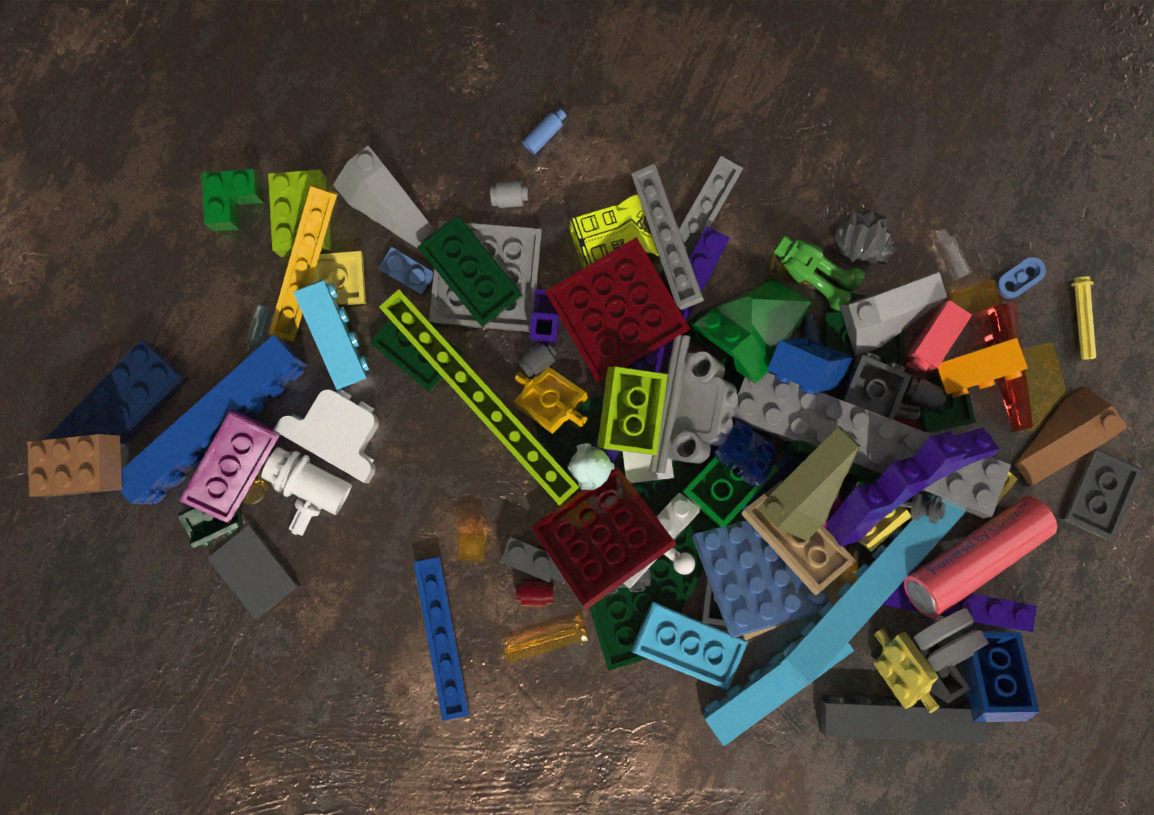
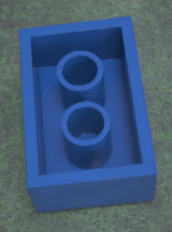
(809, 365)
(1000, 680)

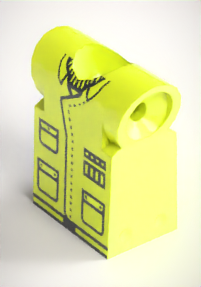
(610, 228)

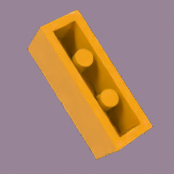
(982, 368)

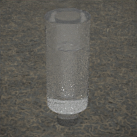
(953, 255)

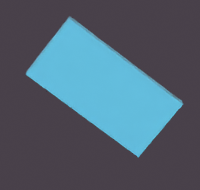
(689, 645)

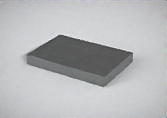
(1101, 494)
(252, 572)

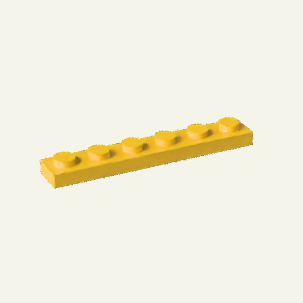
(303, 260)

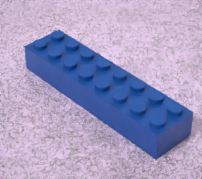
(188, 438)

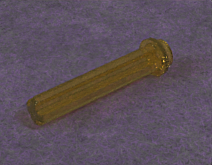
(546, 644)

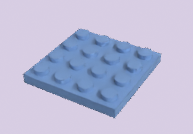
(752, 580)

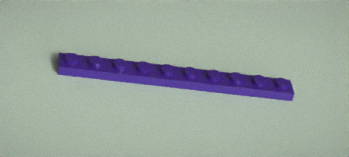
(703, 262)

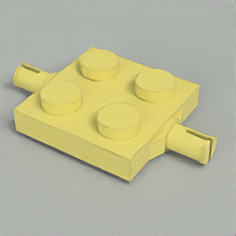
(906, 670)

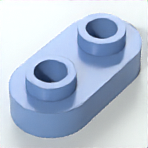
(1019, 279)

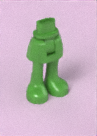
(803, 258)

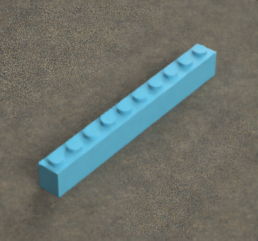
(865, 595)

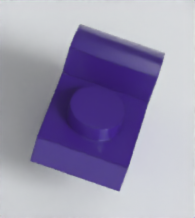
(544, 319)

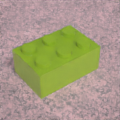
(287, 201)
(632, 410)

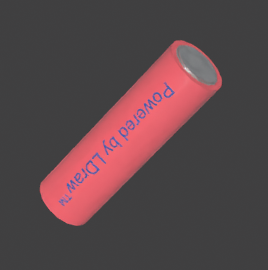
(980, 556)

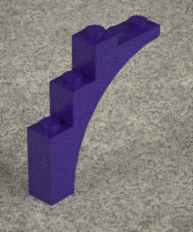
(905, 478)

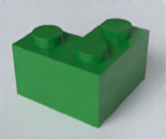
(224, 193)

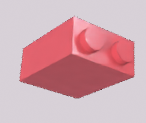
(935, 337)

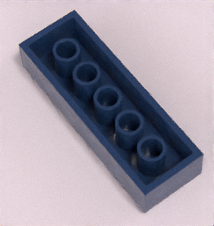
(124, 396)

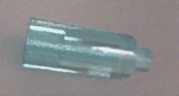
(258, 328)

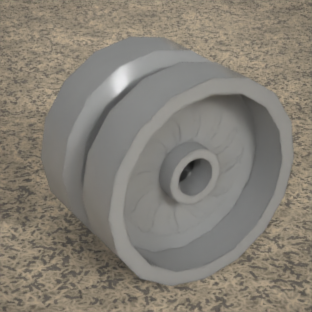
(949, 637)

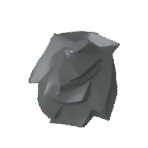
(865, 237)

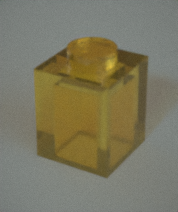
(473, 547)

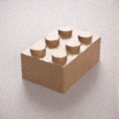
(74, 465)

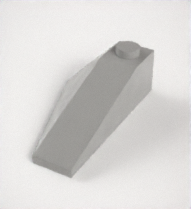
(376, 193)
(885, 314)

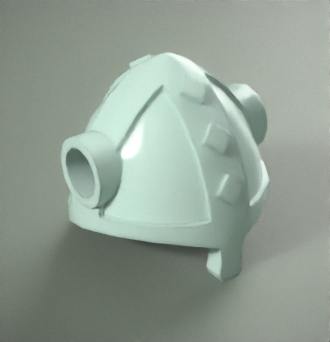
(589, 467)

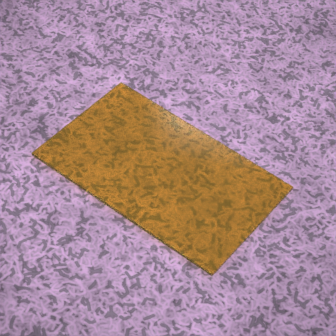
(1044, 383)

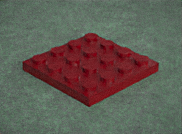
(617, 309)
(602, 538)

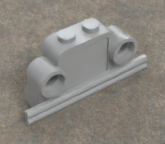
(695, 407)

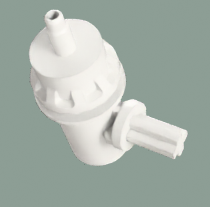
(311, 484)

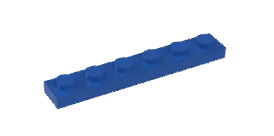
(441, 638)

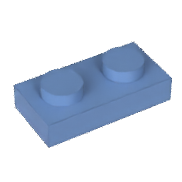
(407, 271)

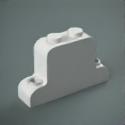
(335, 432)

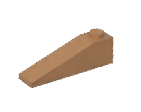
(1072, 431)

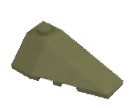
(807, 494)

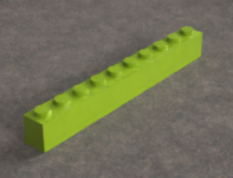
(479, 397)

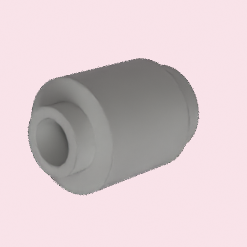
(508, 194)

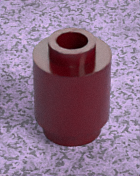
(535, 593)

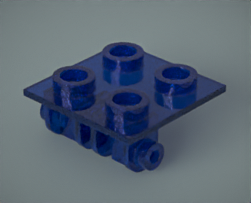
(748, 452)

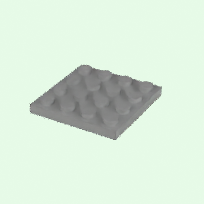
(518, 256)

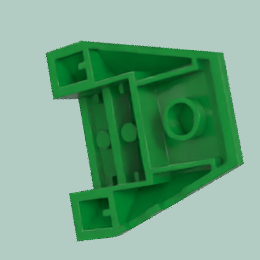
(751, 325)

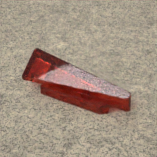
(1014, 392)

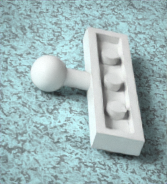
(674, 519)

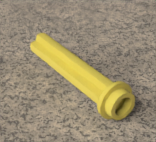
(1085, 317)

